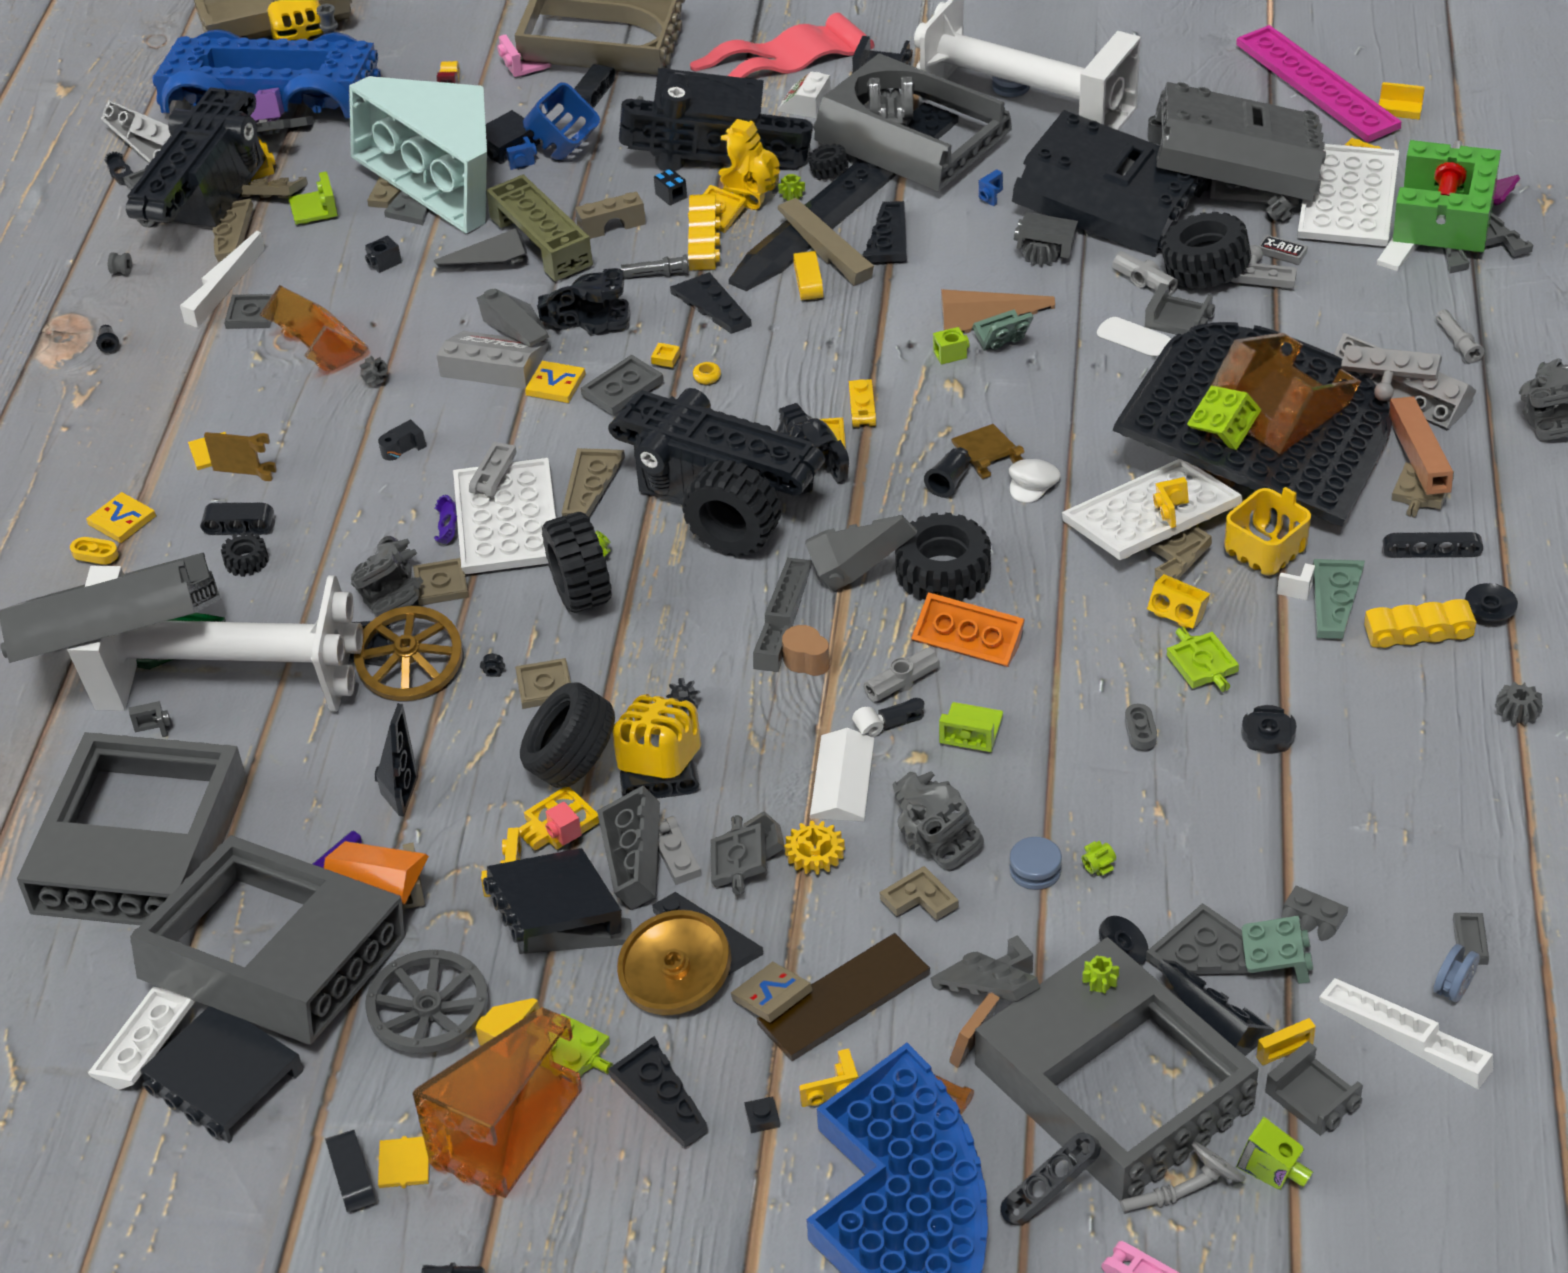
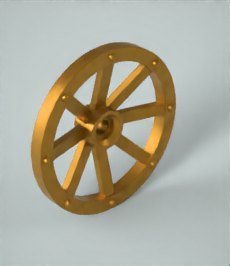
(410, 654)

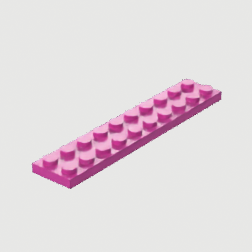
(1319, 83)

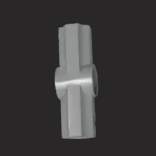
(1143, 273)
(901, 674)

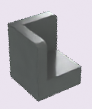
(1018, 955)

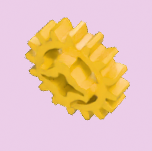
(801, 843)

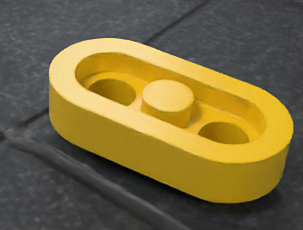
(94, 550)

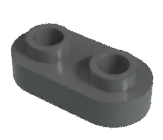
(1141, 726)

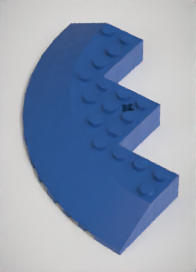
(922, 1179)

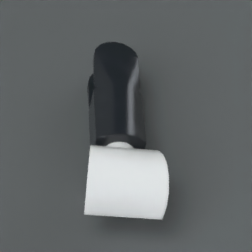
(868, 720)

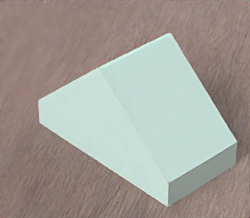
(424, 142)

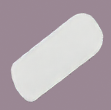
(1133, 336)

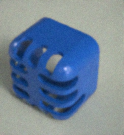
(548, 132)

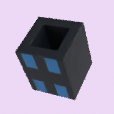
(670, 186)

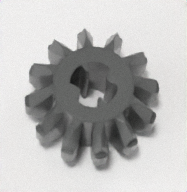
(1040, 251)
(1519, 703)

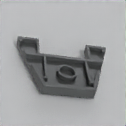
(275, 127)
(1497, 233)

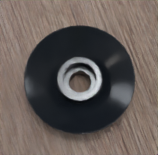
(1492, 602)
(1126, 936)

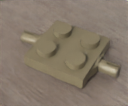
(1410, 491)

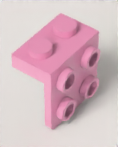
(512, 59)

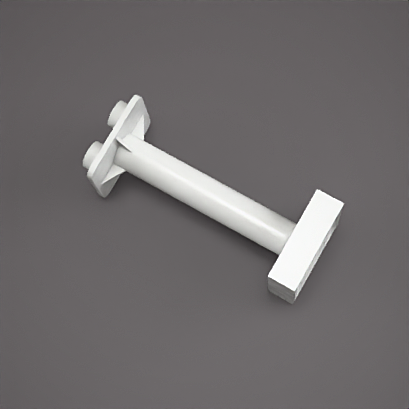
(1104, 87)
(110, 662)

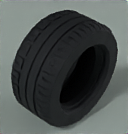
(567, 735)

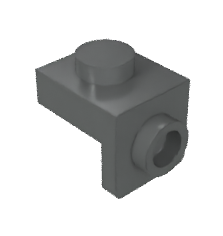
(149, 717)
(773, 833)

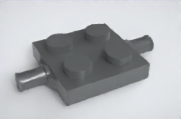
(738, 855)

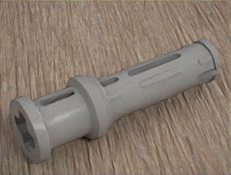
(1463, 340)

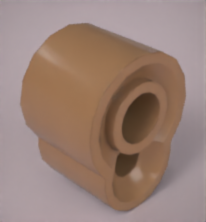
(805, 650)

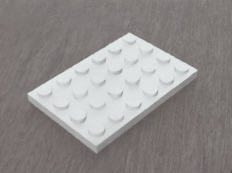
(1352, 197)
(1126, 516)
(507, 527)

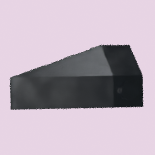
(397, 766)

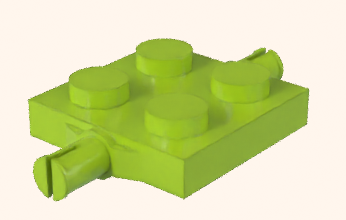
(1202, 659)
(583, 1050)

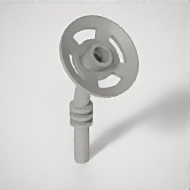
(1212, 1170)

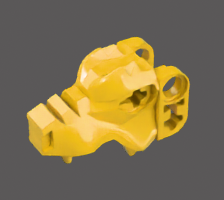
(752, 166)

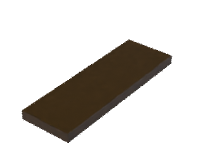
(846, 996)

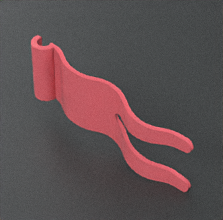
(792, 48)

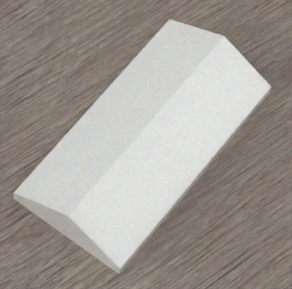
(842, 776)
(140, 1038)

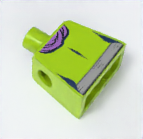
(1273, 1156)

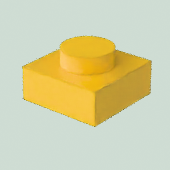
(665, 355)

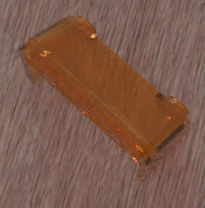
(327, 337)

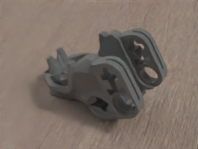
(892, 106)
(1547, 400)
(386, 577)
(929, 819)

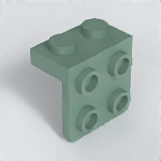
(1002, 329)
(1277, 946)

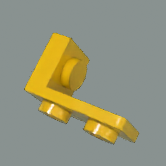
(1168, 495)
(820, 1091)

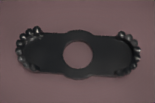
(115, 162)

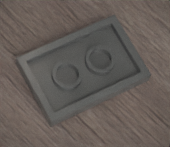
(620, 383)

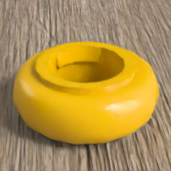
(706, 373)

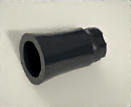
(945, 475)

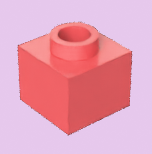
(563, 823)

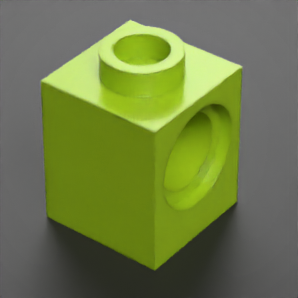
(950, 345)

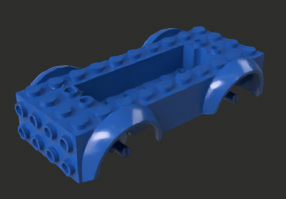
(301, 69)

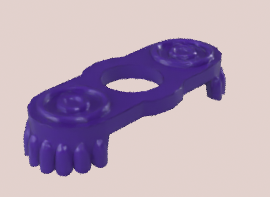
(446, 508)

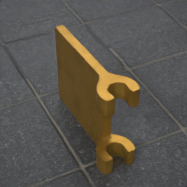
(986, 446)
(239, 454)

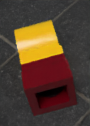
(449, 72)

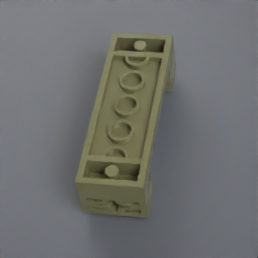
(561, 241)

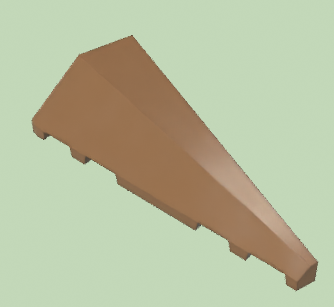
(967, 307)

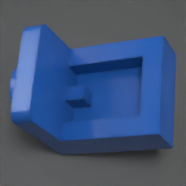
(521, 155)
(990, 186)

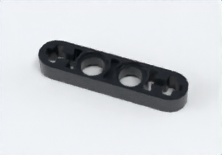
(1432, 547)
(1053, 1183)

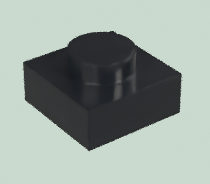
(762, 1114)

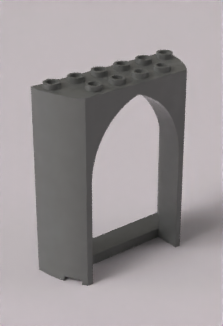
(899, 148)
(107, 607)

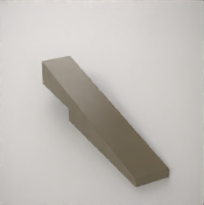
(827, 242)

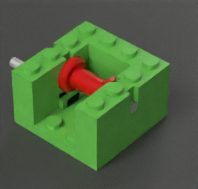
(1428, 204)

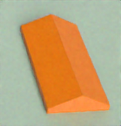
(968, 629)
(378, 866)

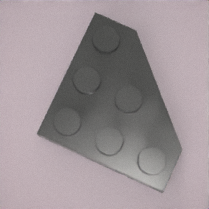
(1202, 944)

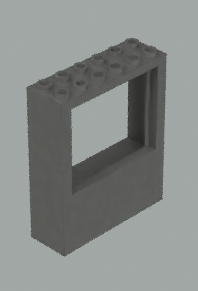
(119, 870)
(308, 965)
(1067, 1025)

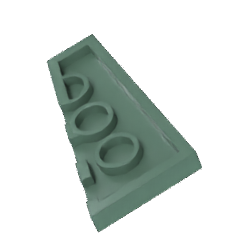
(1334, 594)

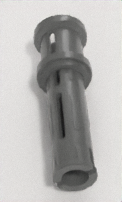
(326, 13)
(665, 266)

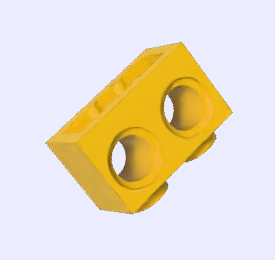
(1179, 595)

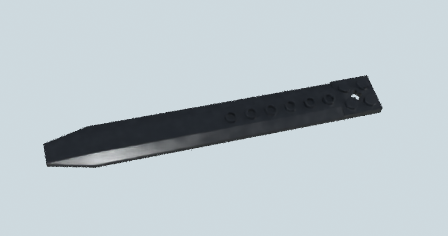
(831, 205)

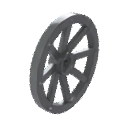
(427, 1003)

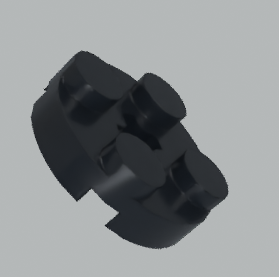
(1259, 738)

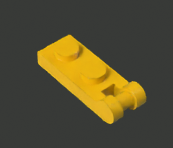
(862, 402)

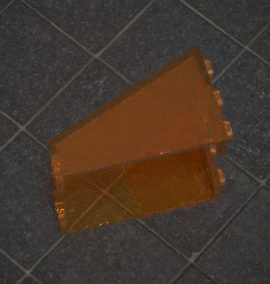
(1288, 398)
(498, 1104)

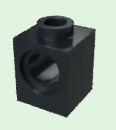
(382, 254)

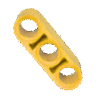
(808, 275)

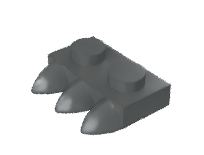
(1315, 911)

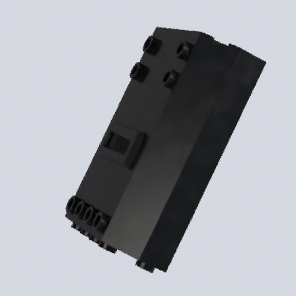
(1076, 179)

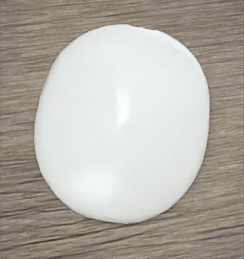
(1032, 479)

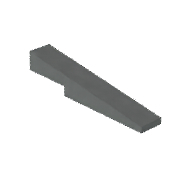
(781, 614)

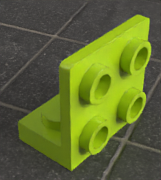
(316, 204)
(1226, 414)
(970, 726)

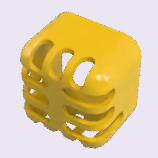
(288, 8)
(1270, 554)
(677, 740)

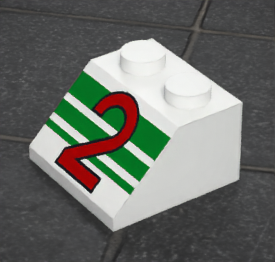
(806, 95)

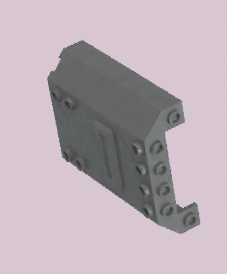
(1240, 141)

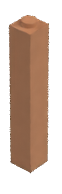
(1421, 445)

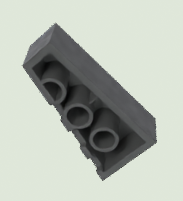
(631, 845)

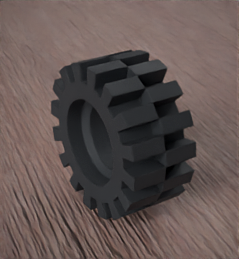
(827, 160)
(247, 563)

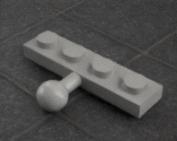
(1266, 274)
(1390, 364)

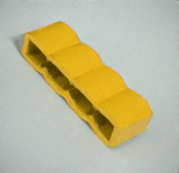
(703, 232)
(1419, 623)

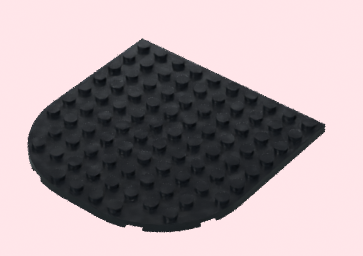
(1321, 468)

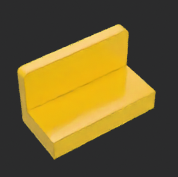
(1402, 100)

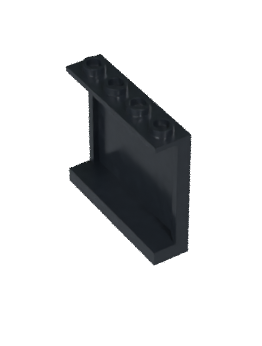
(551, 895)
(218, 1070)

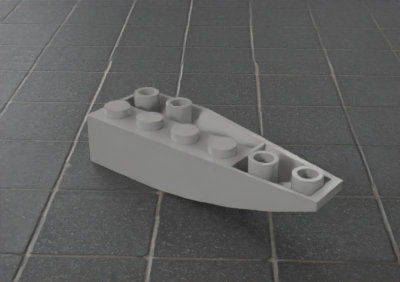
(138, 130)
(1440, 400)

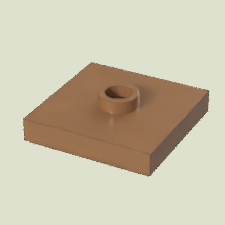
(966, 1037)

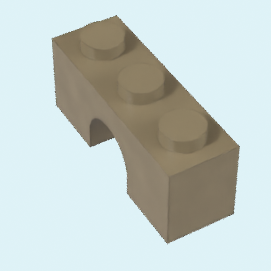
(594, 216)

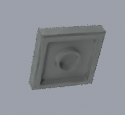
(245, 311)

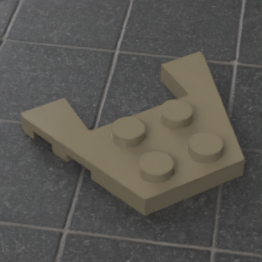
(1181, 551)

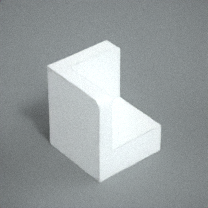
(1297, 586)

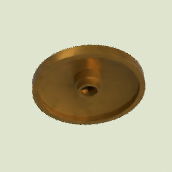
(674, 962)

